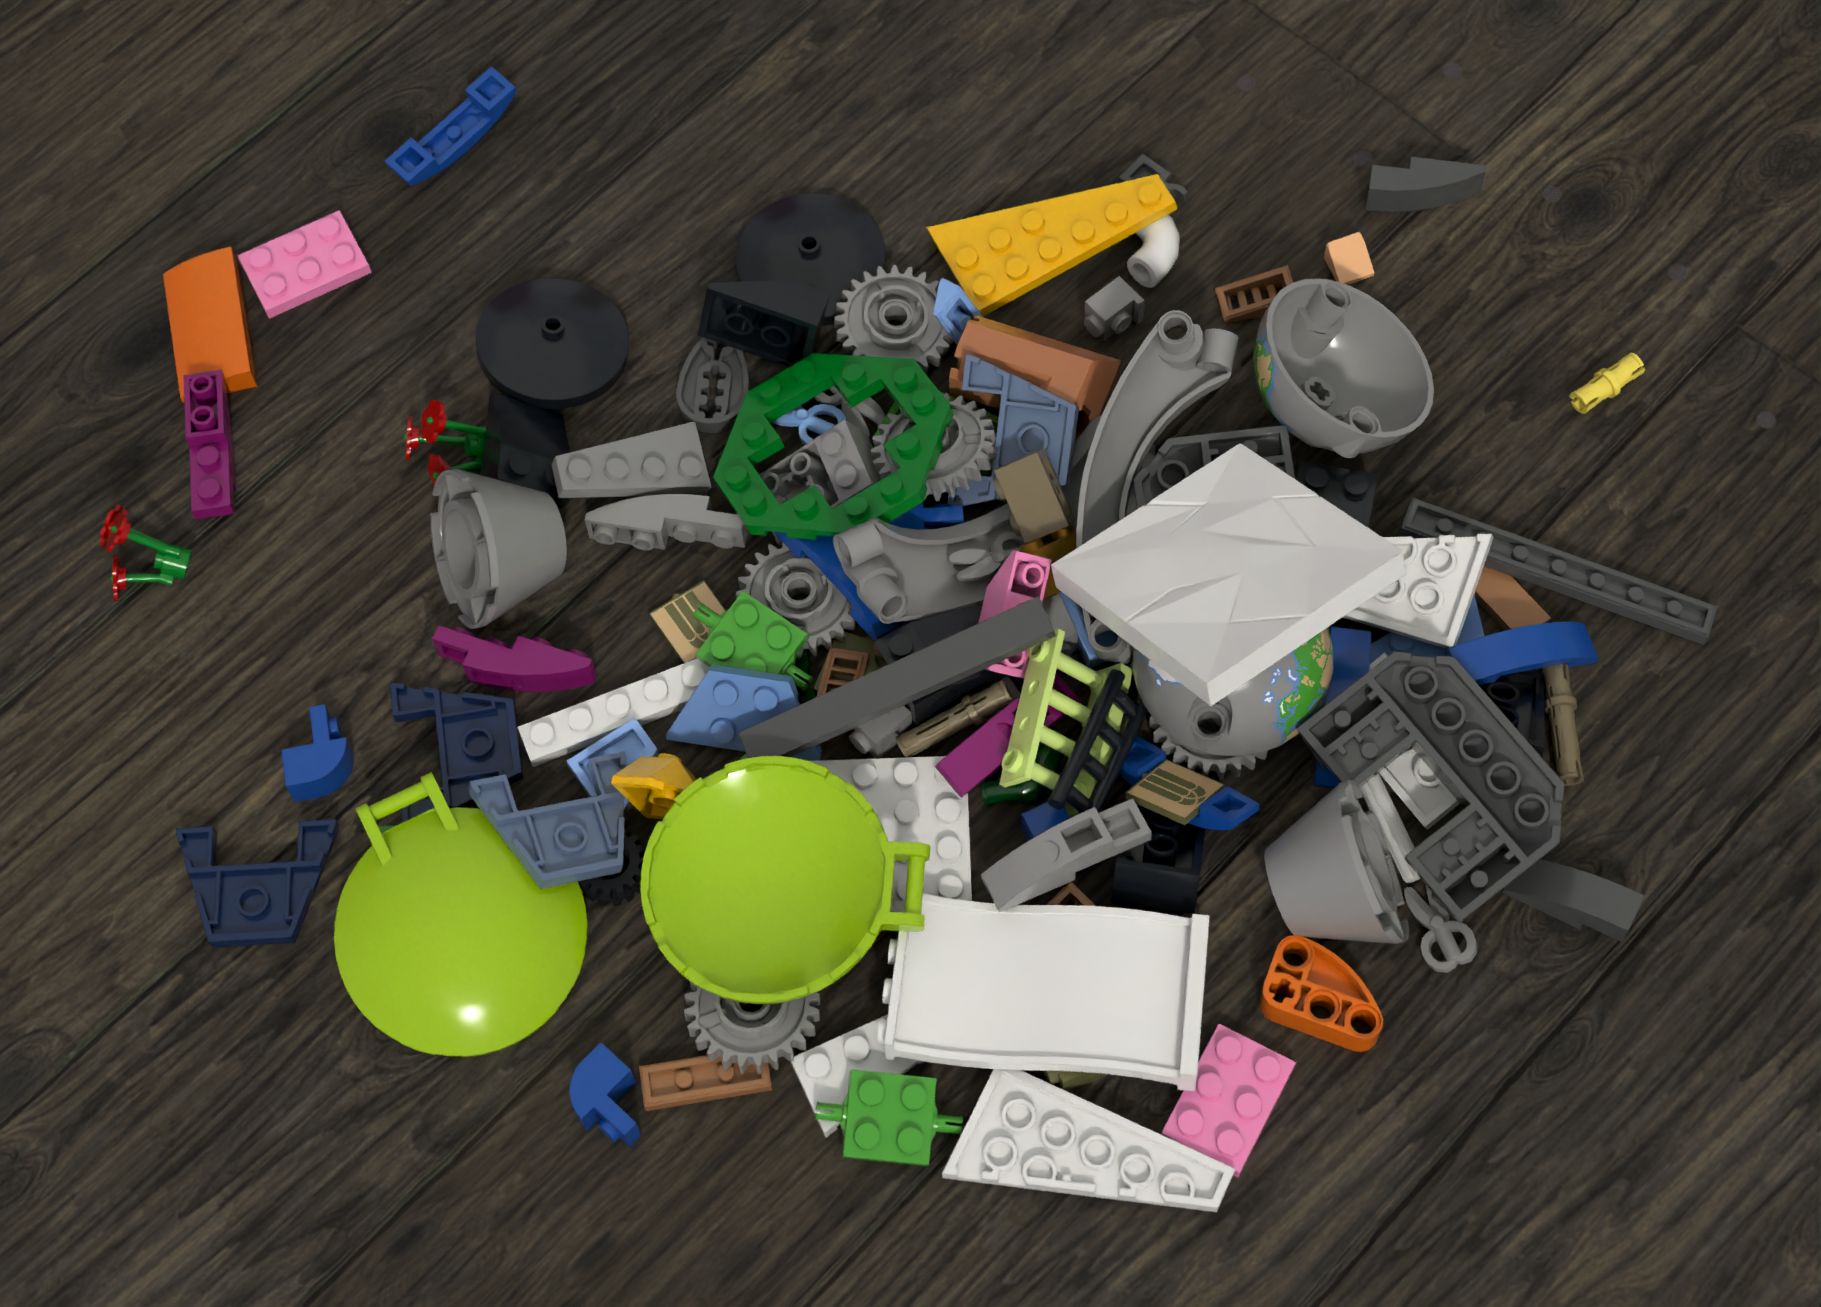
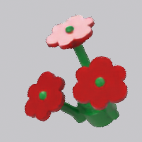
(434, 422)
(169, 559)

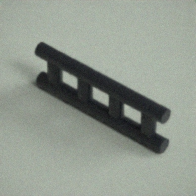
(1119, 742)

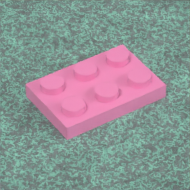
(304, 264)
(1231, 1098)

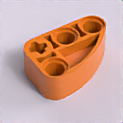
(1319, 982)

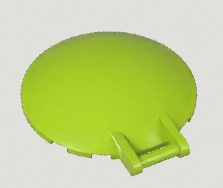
(773, 880)
(451, 932)

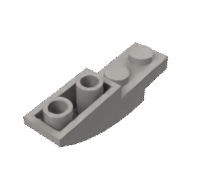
(653, 518)
(1063, 850)

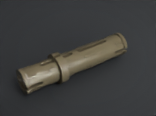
(1561, 711)
(968, 712)

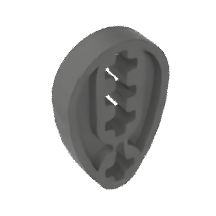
(695, 388)

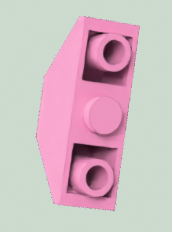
(1017, 581)

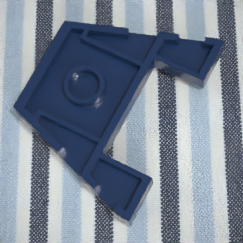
(474, 739)
(260, 899)

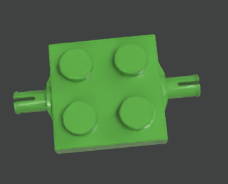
(752, 639)
(888, 1118)

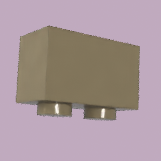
(1033, 496)

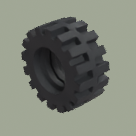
(623, 885)

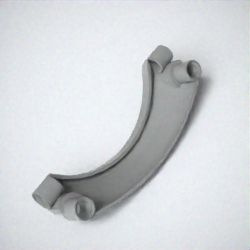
(1150, 394)
(906, 571)

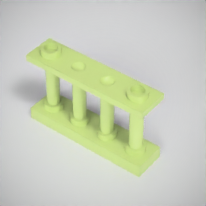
(1029, 720)

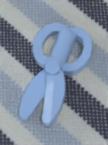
(808, 421)

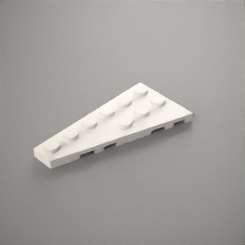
(1433, 594)
(1057, 1142)

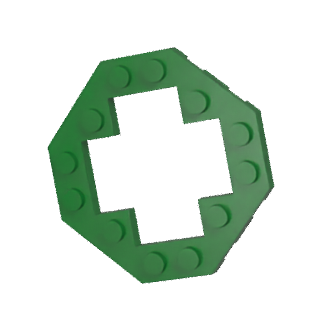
(856, 379)

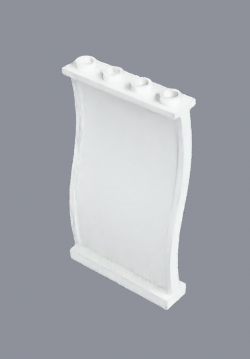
(1048, 989)

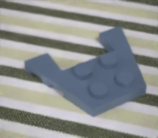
(1026, 423)
(561, 839)

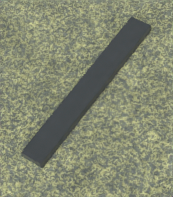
(1570, 574)
(900, 682)

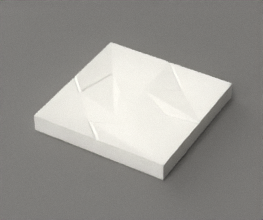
(1228, 572)

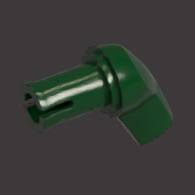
(1028, 791)

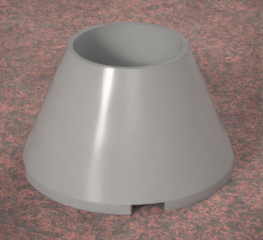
(493, 543)
(1337, 873)

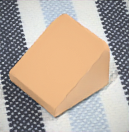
(1349, 259)

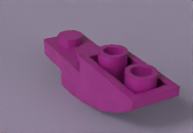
(210, 444)
(527, 667)
(984, 749)

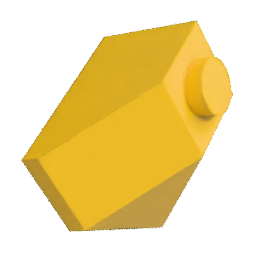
(653, 783)

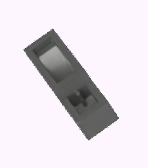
(1422, 185)
(1577, 898)

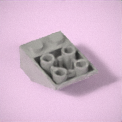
(834, 462)

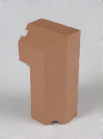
(1053, 365)

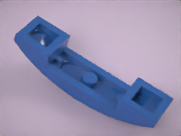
(457, 132)
(825, 558)
(1525, 650)
(1350, 663)
(1217, 813)

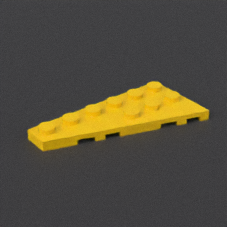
(1029, 244)

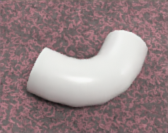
(1157, 252)

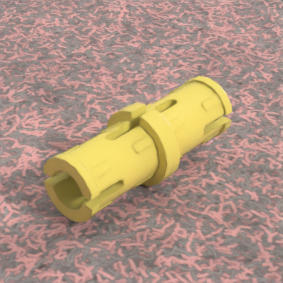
(1607, 383)

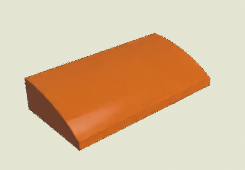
(210, 319)

